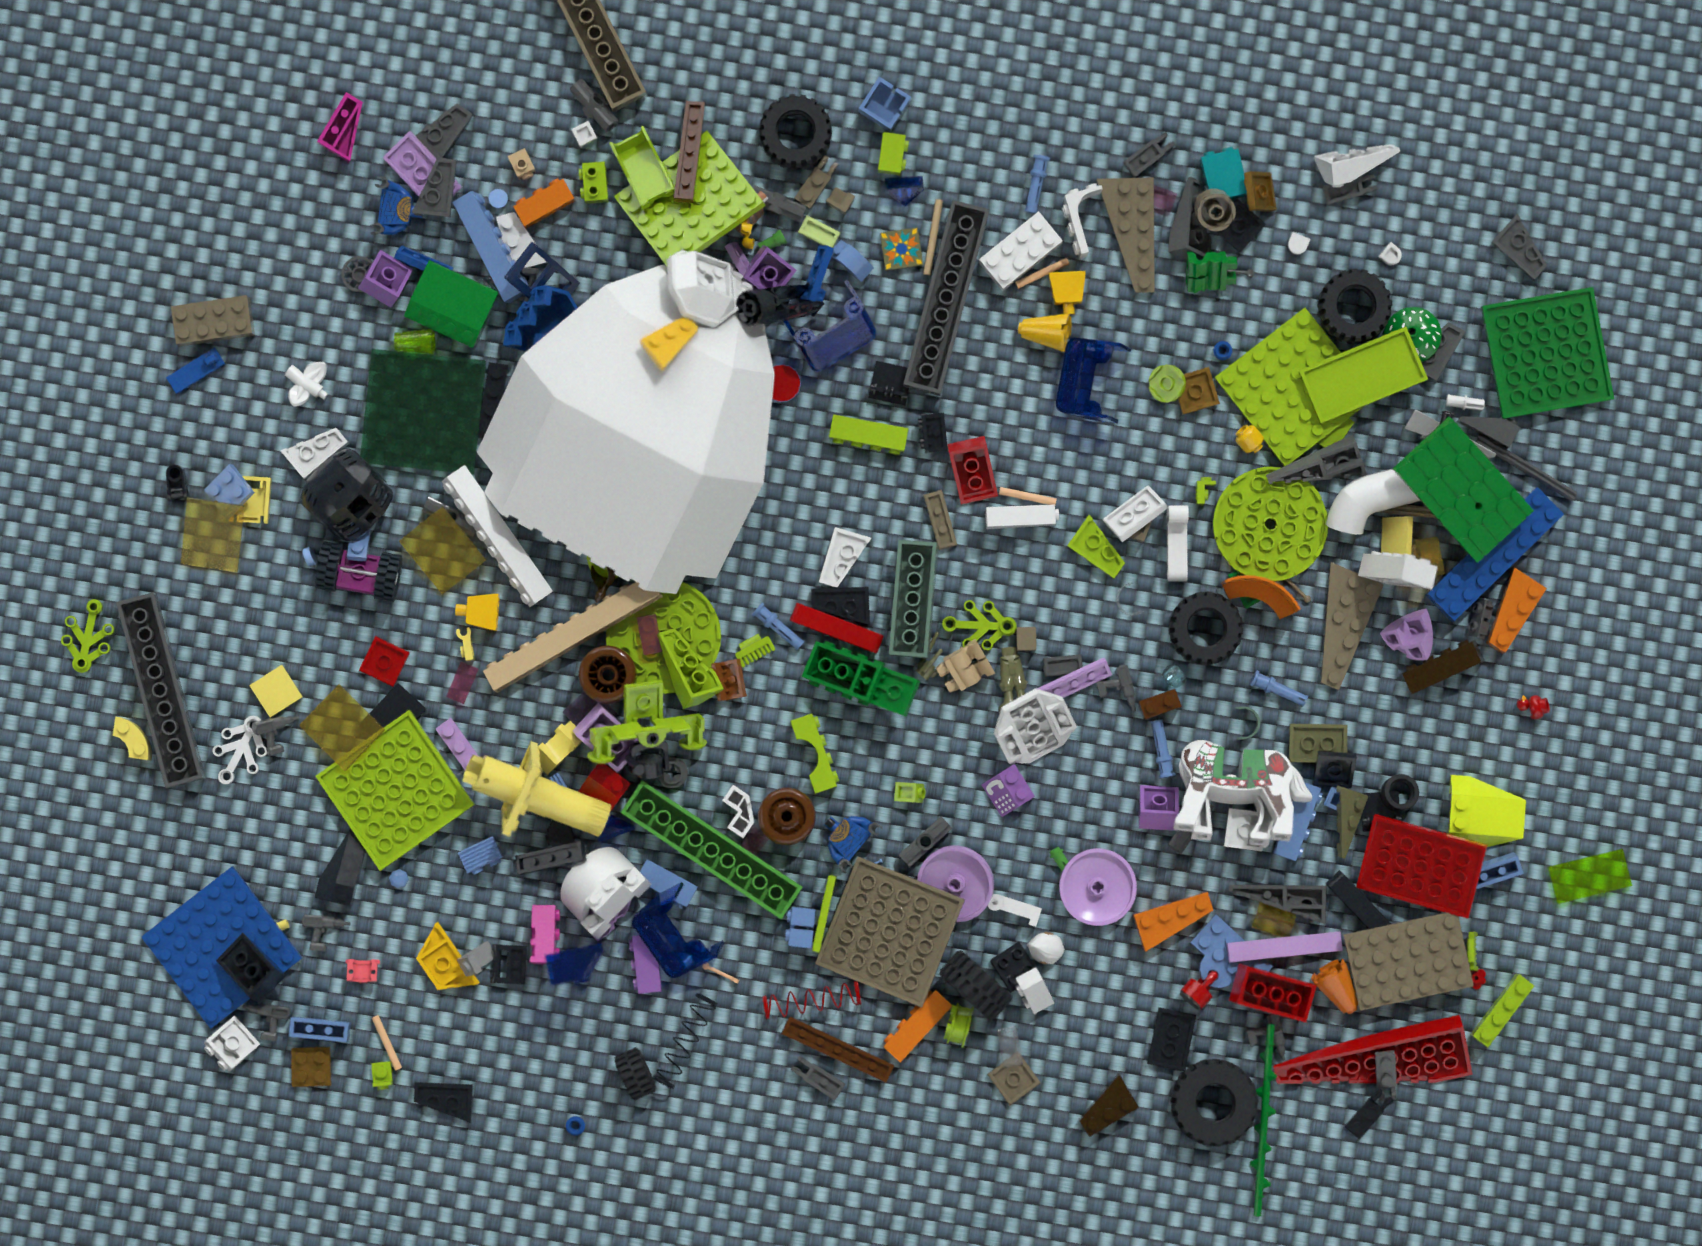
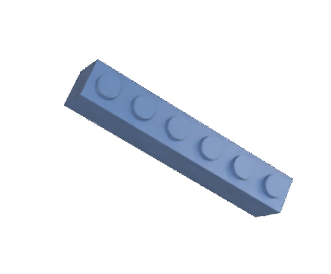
(488, 242)

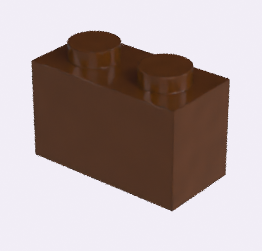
(1159, 704)

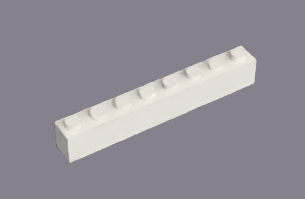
(497, 536)

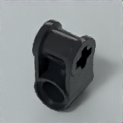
(176, 485)

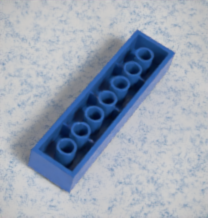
(1470, 579)

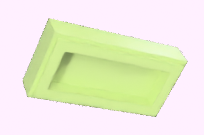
(818, 232)

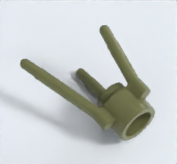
(926, 669)

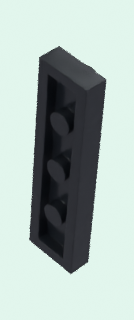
(492, 394)
(550, 858)

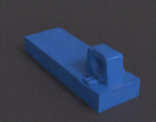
(415, 259)
(817, 274)
(195, 370)

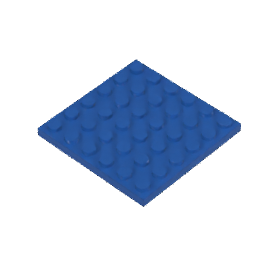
(200, 933)

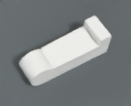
(1016, 907)

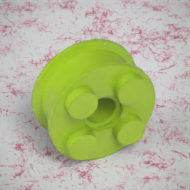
(959, 1028)

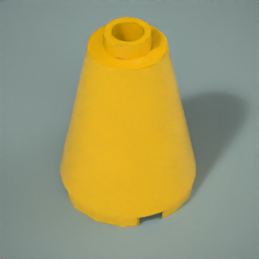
(1047, 330)

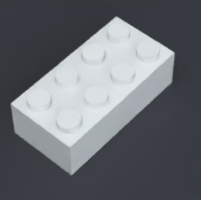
(1020, 251)
(1398, 570)

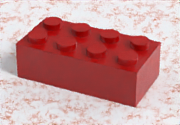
(1272, 992)

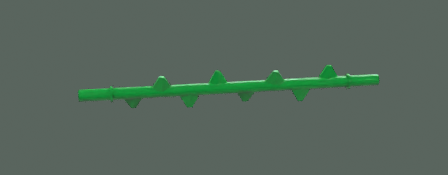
(1261, 1128)

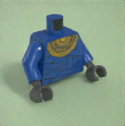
(395, 208)
(848, 838)

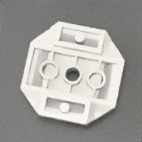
(702, 287)
(1033, 726)

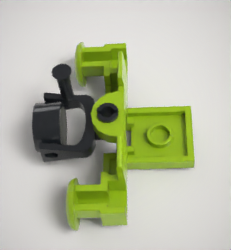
(644, 701)

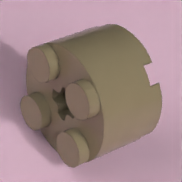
(1224, 213)

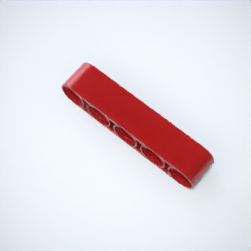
(836, 628)

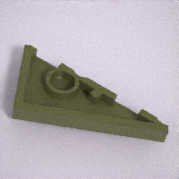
(1348, 817)

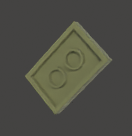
(1308, 739)

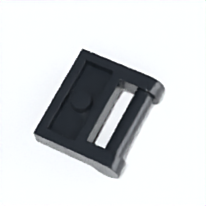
(515, 964)

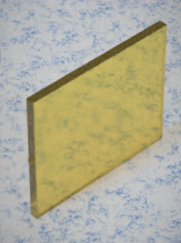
(212, 534)
(442, 550)
(342, 727)

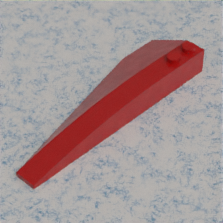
(1423, 1052)

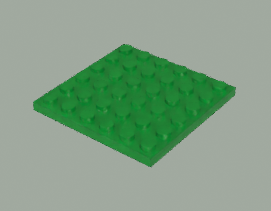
(1547, 352)

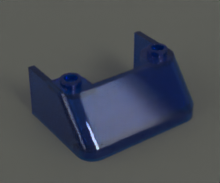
(837, 340)
(1078, 377)
(664, 939)
(574, 964)

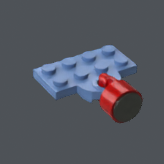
(1214, 967)

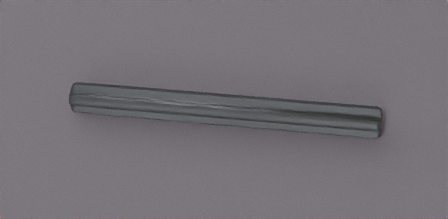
(1527, 468)

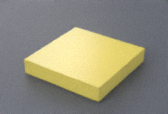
(1397, 535)
(276, 691)

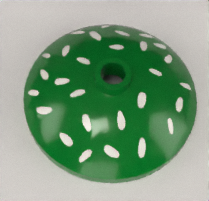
(1427, 328)

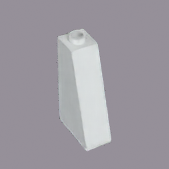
(1021, 516)

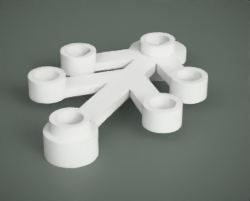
(241, 746)

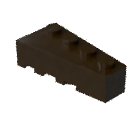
(1442, 667)

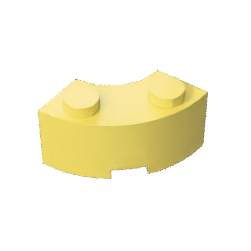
(134, 738)
(558, 747)

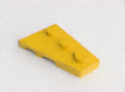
(668, 341)

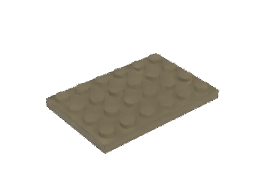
(1408, 960)

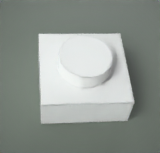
(584, 134)

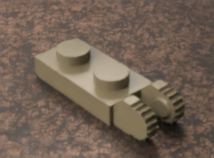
(815, 184)

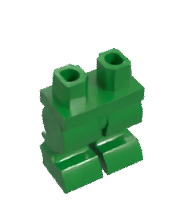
(1210, 271)

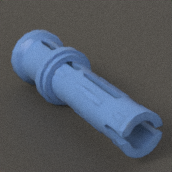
(1038, 174)
(770, 620)
(1270, 685)
(1163, 757)

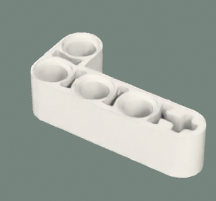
(1177, 543)

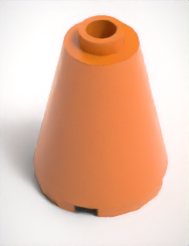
(1337, 985)

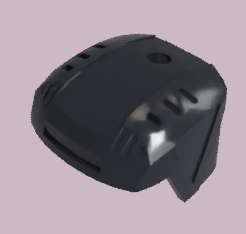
(329, 505)

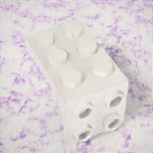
(1070, 211)

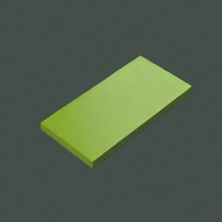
(1363, 375)

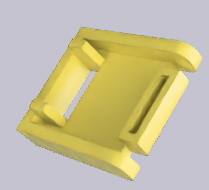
(259, 502)

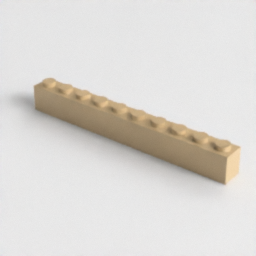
(568, 635)

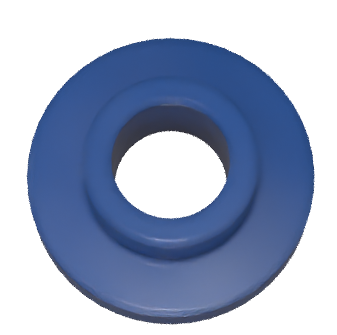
(1222, 344)
(575, 1132)

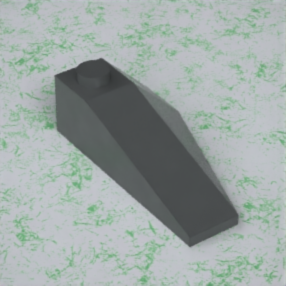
(1187, 231)

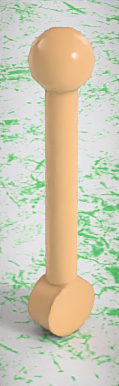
(706, 966)

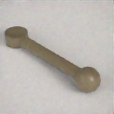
(1307, 598)

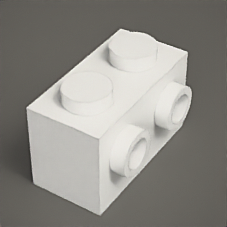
(1035, 991)

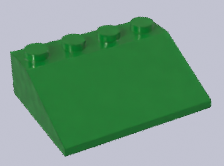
(451, 304)

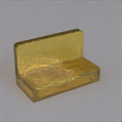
(1273, 920)

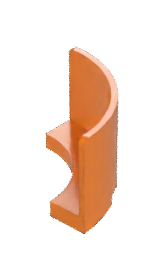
(1262, 589)

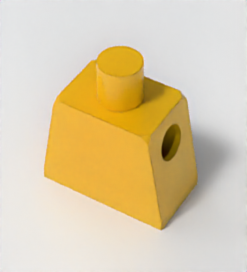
(1067, 289)
(480, 611)

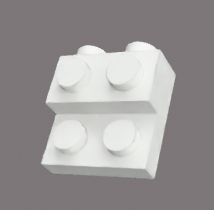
(1239, 827)
(231, 1044)

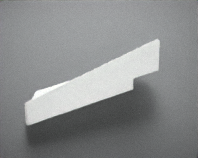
(1425, 425)

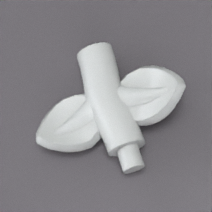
(306, 383)

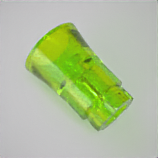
(416, 341)

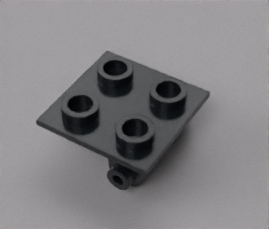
(888, 383)
(1375, 805)
(1012, 964)

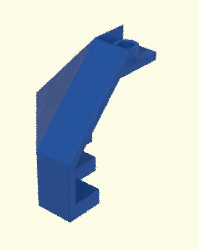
(538, 317)

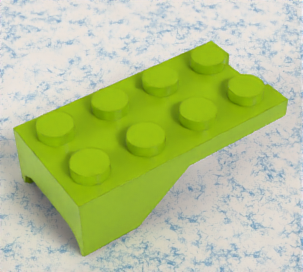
(643, 168)

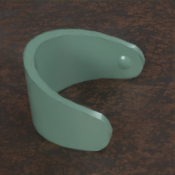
(1257, 722)

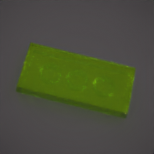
(1589, 876)

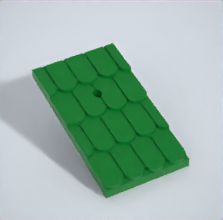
(1463, 489)

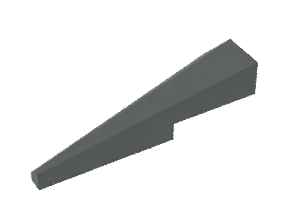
(1332, 461)
(1302, 900)

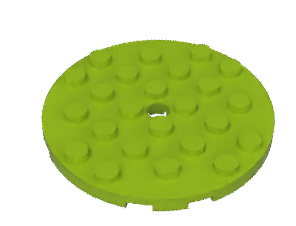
(1263, 552)
(687, 613)

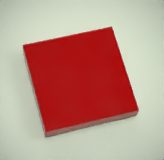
(384, 661)

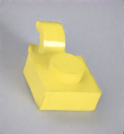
(467, 648)

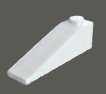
(1344, 168)

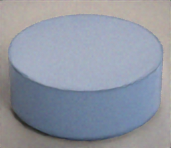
(498, 198)
(309, 556)

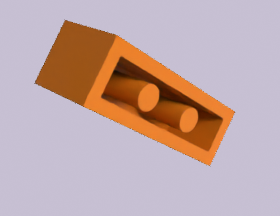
(543, 202)

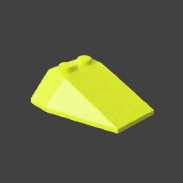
(1484, 812)

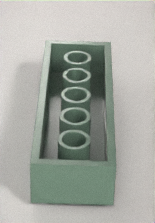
(913, 599)

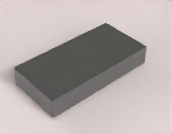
(1062, 665)

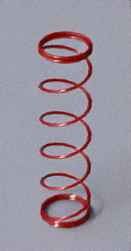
(767, 1010)

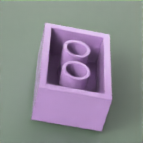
(600, 718)

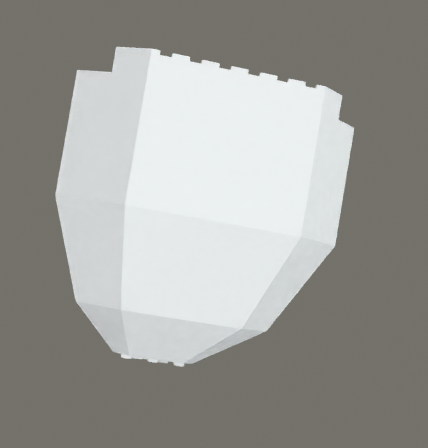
(633, 458)

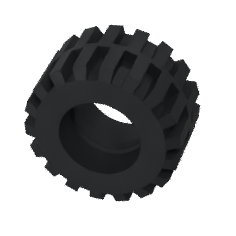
(635, 1073)

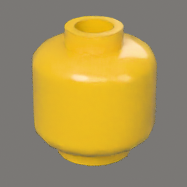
(1249, 439)

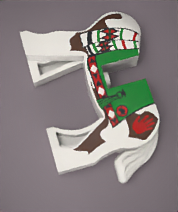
(1262, 779)

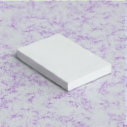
(1135, 513)

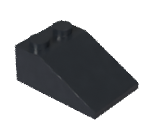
(251, 968)

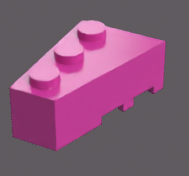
(342, 127)
(544, 932)

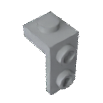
(476, 958)

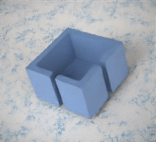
(883, 105)
(801, 927)

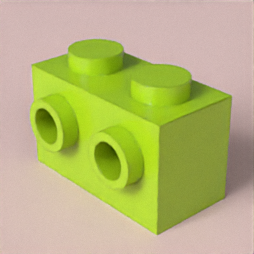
(891, 153)
(594, 182)

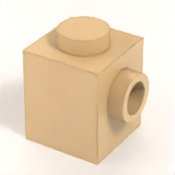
(522, 164)

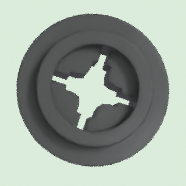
(678, 779)

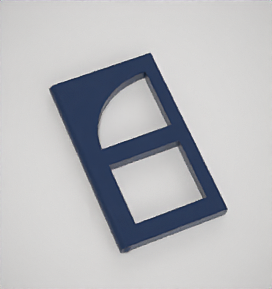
(552, 266)

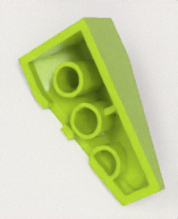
(689, 675)

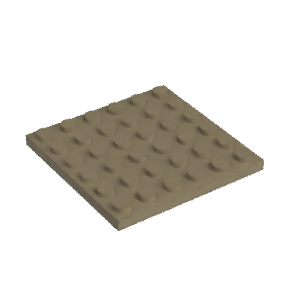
(890, 931)

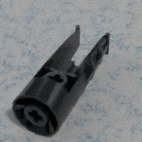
(773, 305)

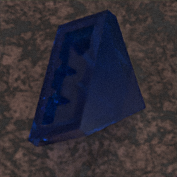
(904, 188)
(615, 827)

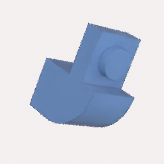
(852, 260)

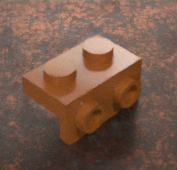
(731, 678)

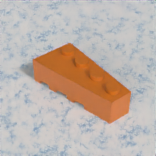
(1516, 605)
(1166, 920)

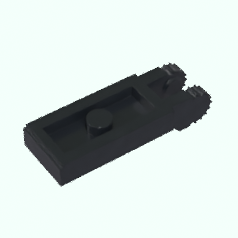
(1367, 1115)

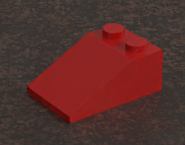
(972, 470)
(605, 785)

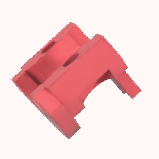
(362, 970)

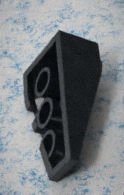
(342, 873)

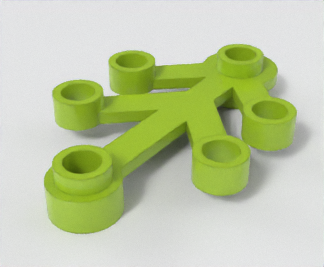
(982, 624)
(86, 639)

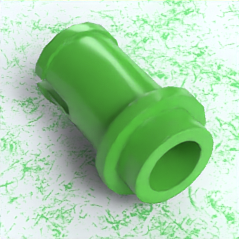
(1059, 857)

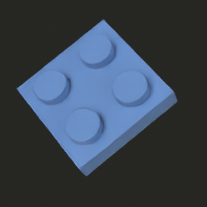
(229, 487)

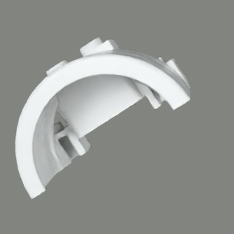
(597, 887)

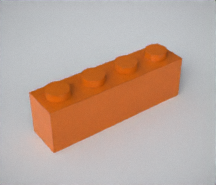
(917, 1025)

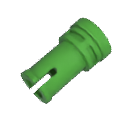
(773, 241)

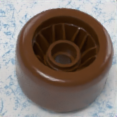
(593, 668)
(786, 800)

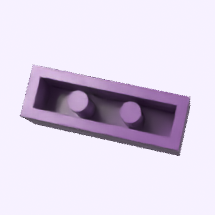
(646, 967)

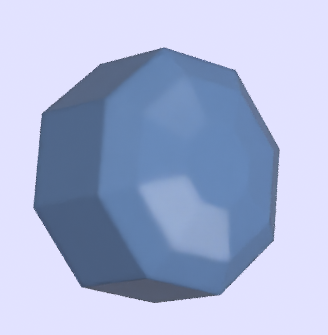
(398, 878)

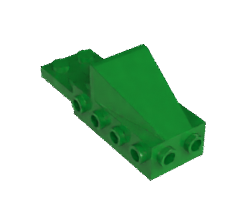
(859, 678)

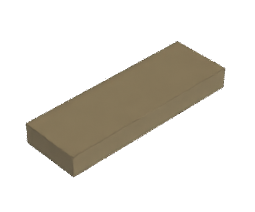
(940, 519)

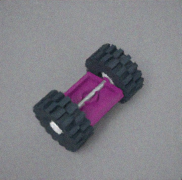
(375, 576)

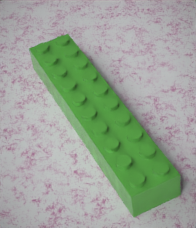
(711, 849)

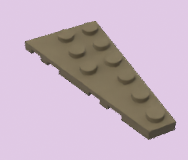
(1132, 217)
(1347, 614)

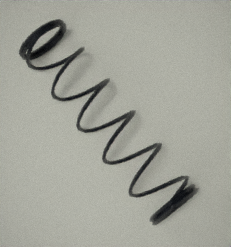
(664, 1081)

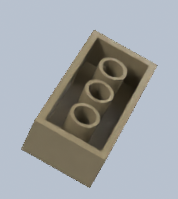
(212, 320)

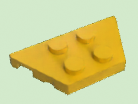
(440, 961)

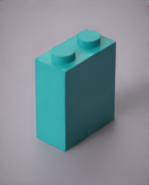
(1224, 172)

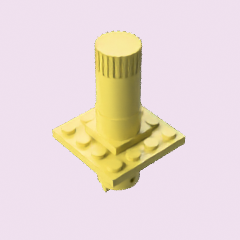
(525, 790)

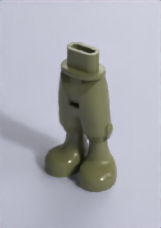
(1011, 675)

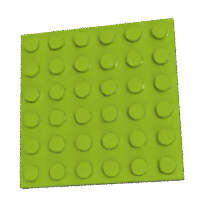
(719, 205)
(1271, 390)
(396, 791)

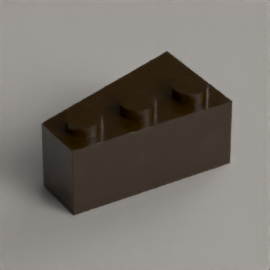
(1108, 1107)

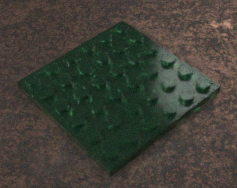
(422, 411)

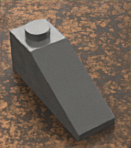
(1496, 429)

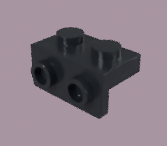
(934, 432)

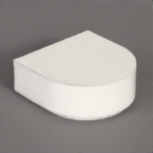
(1297, 243)
(1391, 254)

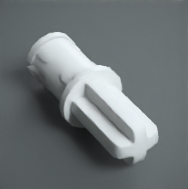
(1465, 402)

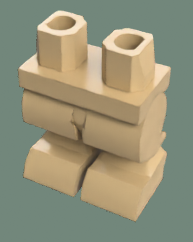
(960, 666)

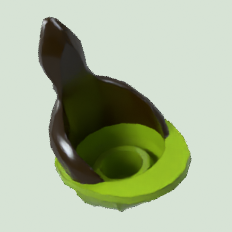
(602, 578)

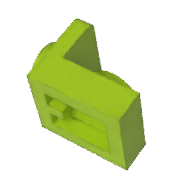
(1201, 492)
(909, 792)
(382, 1075)

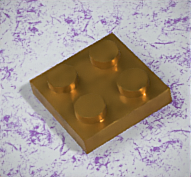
(1260, 191)
(1198, 392)
(311, 1066)

